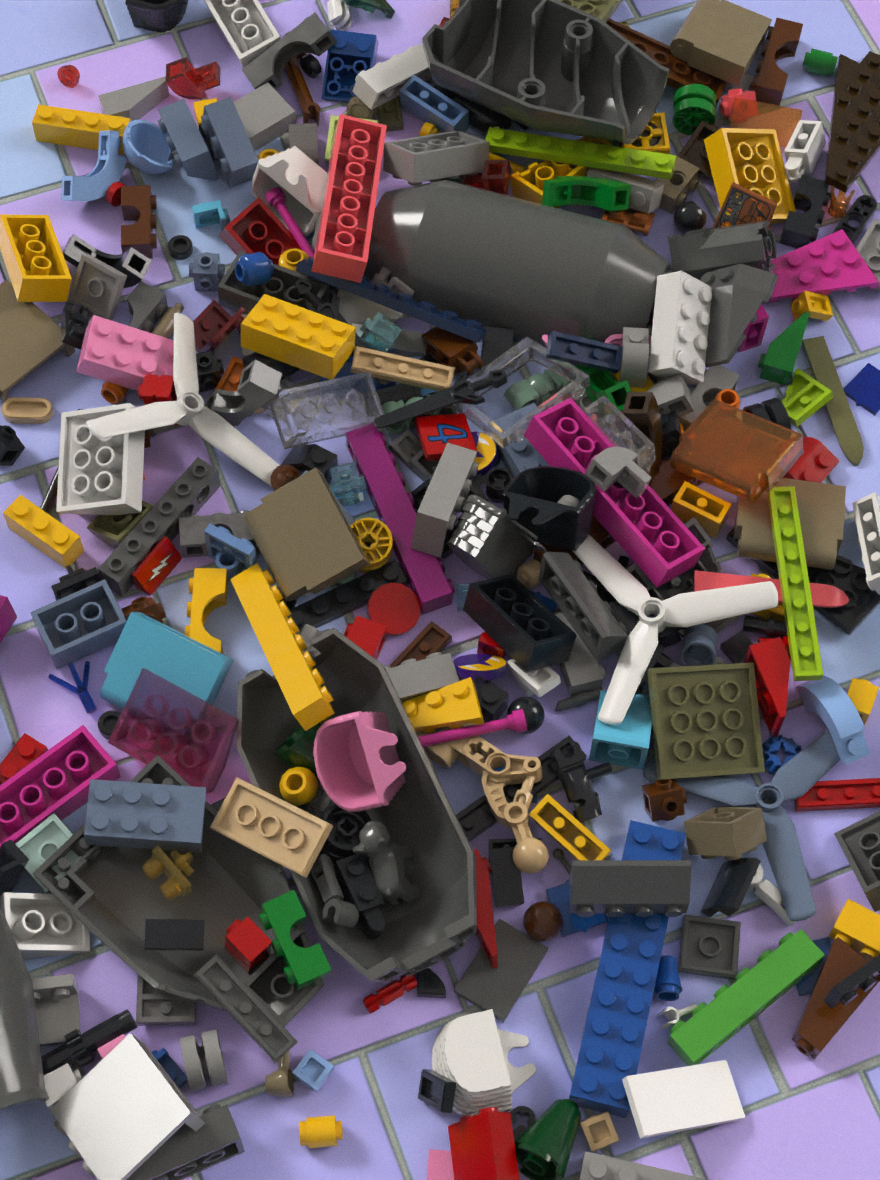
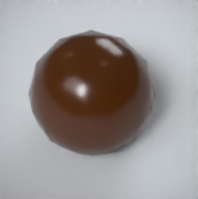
(543, 921)

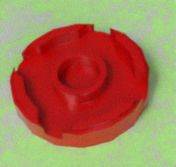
(394, 607)

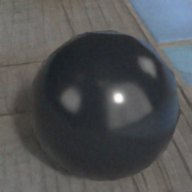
(689, 217)
(532, 710)

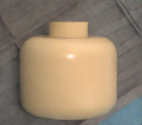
(529, 573)

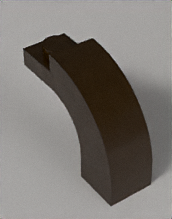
(644, 413)

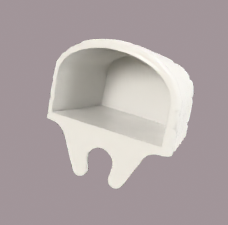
(299, 179)
(476, 1058)

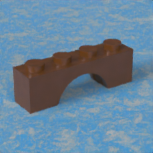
(783, 43)

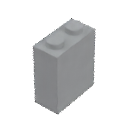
(264, 115)

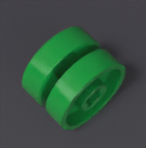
(691, 106)

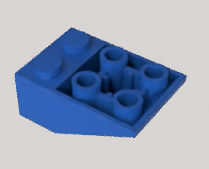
(345, 61)

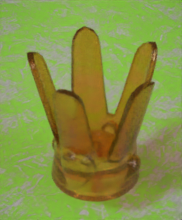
(839, 205)

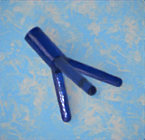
(81, 689)

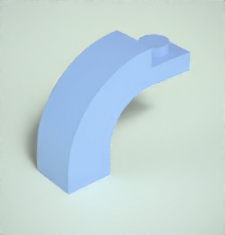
(106, 172)
(839, 714)

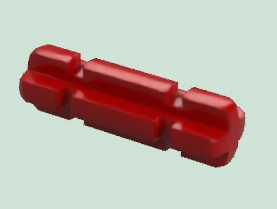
(389, 993)

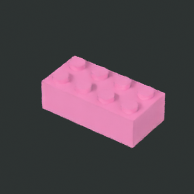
(123, 353)

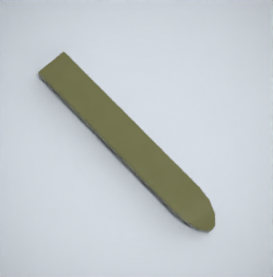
(838, 407)

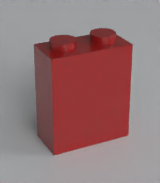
(484, 1146)

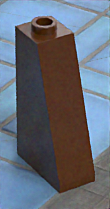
(818, 1020)

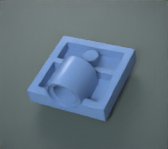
(227, 548)

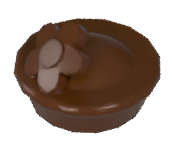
(283, 475)

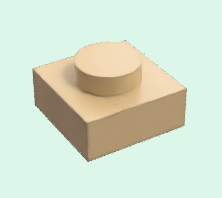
(599, 1131)

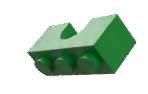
(302, 964)

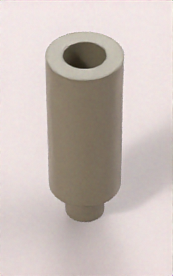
(165, 326)

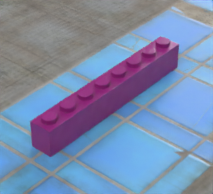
(397, 511)

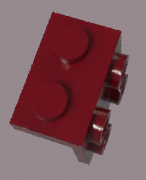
(214, 326)

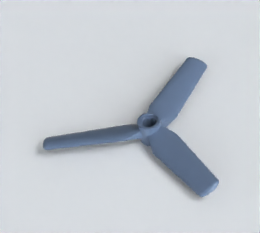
(782, 842)

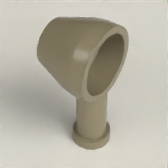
(281, 1082)

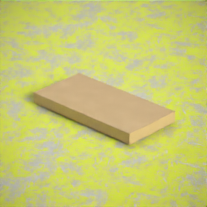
(271, 827)

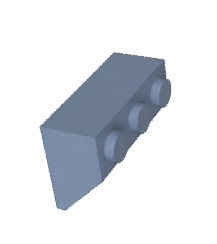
(187, 141)

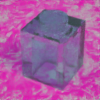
(380, 333)

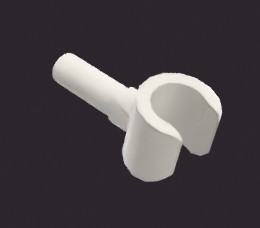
(674, 1015)

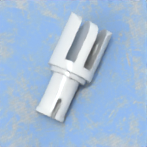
(339, 14)

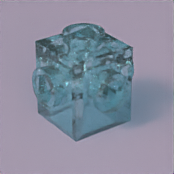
(347, 484)

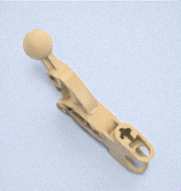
(530, 853)

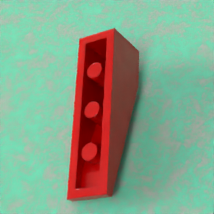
(485, 917)

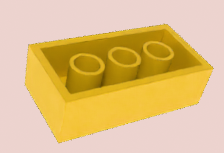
(34, 258)
(298, 336)

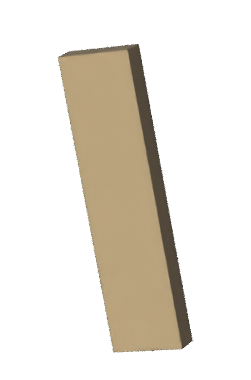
(402, 369)

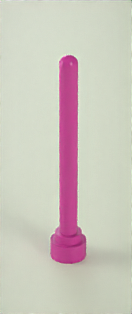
(277, 199)
(514, 721)

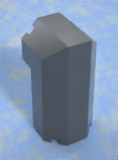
(723, 247)

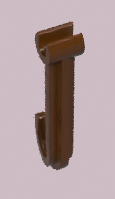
(309, 108)

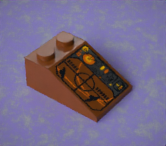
(744, 207)

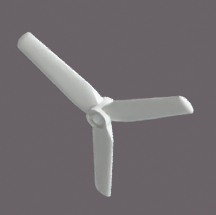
(187, 411)
(678, 611)

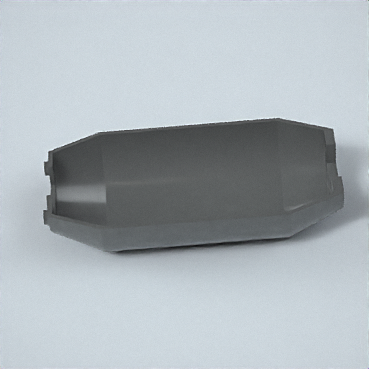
(514, 261)
(417, 816)

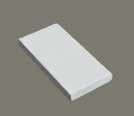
(683, 1098)

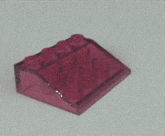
(178, 728)

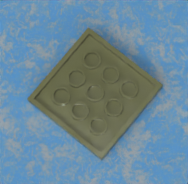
(705, 720)

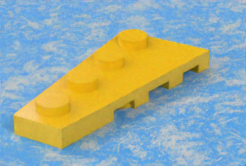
(445, 707)

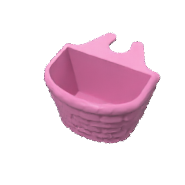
(358, 761)

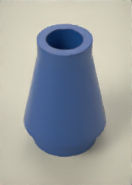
(667, 982)

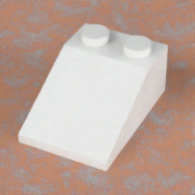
(43, 925)

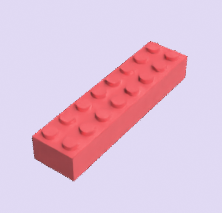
(349, 199)

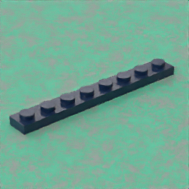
(401, 302)

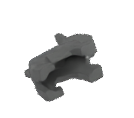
(387, 863)

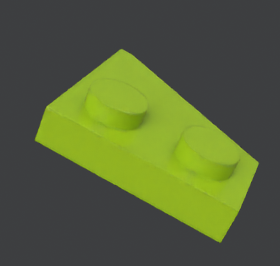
(804, 397)

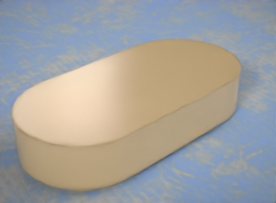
(27, 410)

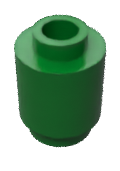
(820, 62)

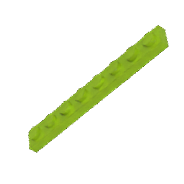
(581, 153)
(794, 584)

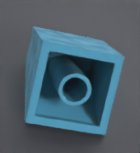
(626, 742)

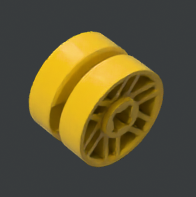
(379, 537)

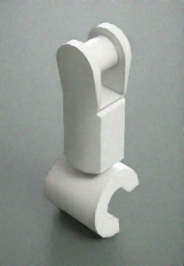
(769, 895)

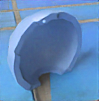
(147, 147)

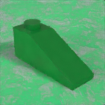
(782, 353)

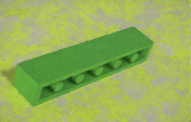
(745, 998)

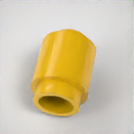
(320, 1131)

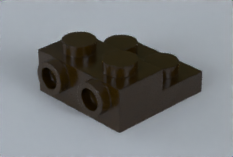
(695, 150)

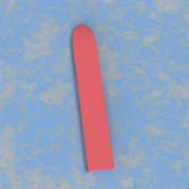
(822, 594)

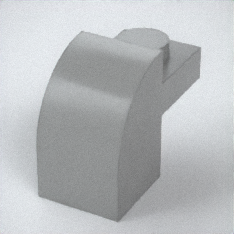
(634, 356)
(619, 466)

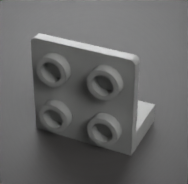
(56, 1007)

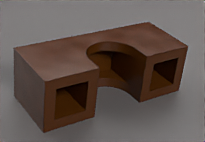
(138, 205)

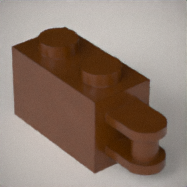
(452, 350)

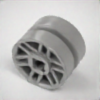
(203, 1060)

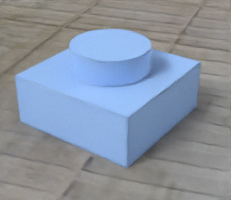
(313, 1070)

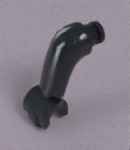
(479, 116)

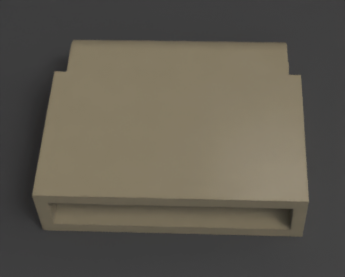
(720, 39)
(821, 521)
(305, 536)

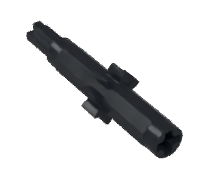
(82, 1046)

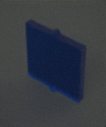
(865, 389)

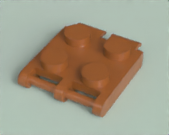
(631, 218)

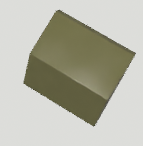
(115, 528)

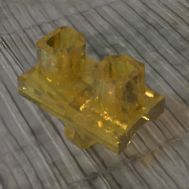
(177, 881)

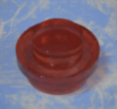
(68, 75)

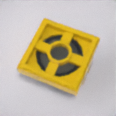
(654, 136)

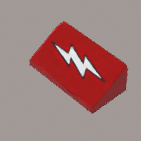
(156, 566)

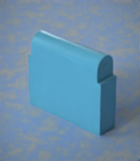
(166, 653)

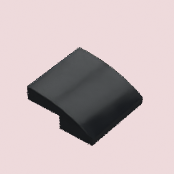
(730, 886)

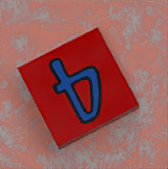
(439, 429)

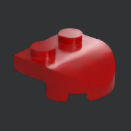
(814, 462)

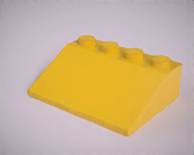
(752, 161)

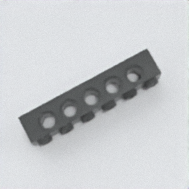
(181, 500)

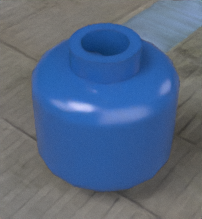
(254, 269)

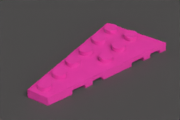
(822, 268)

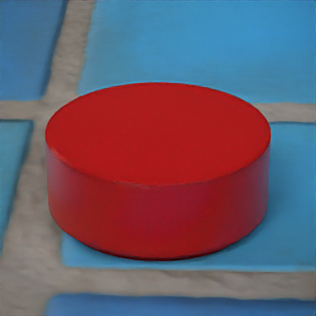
(113, 194)

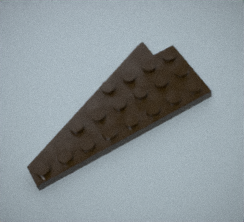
(854, 120)

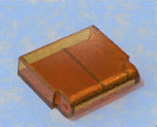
(736, 451)

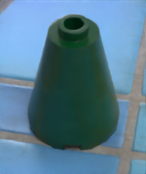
(298, 748)
(548, 1142)

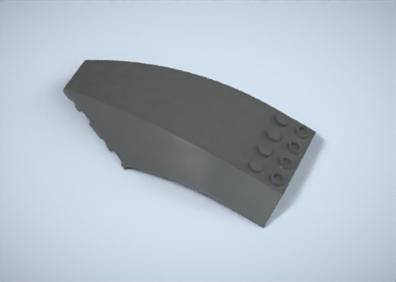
(227, 884)

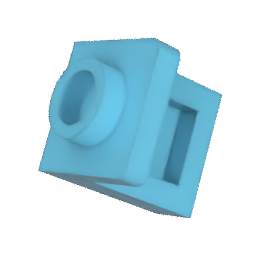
(210, 214)

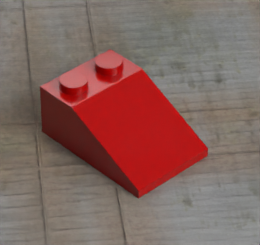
(258, 231)
(772, 678)

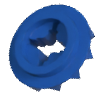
(771, 747)

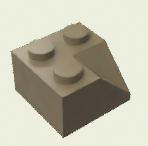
(725, 832)

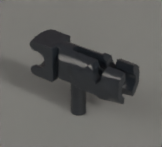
(578, 780)

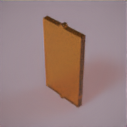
(761, 115)

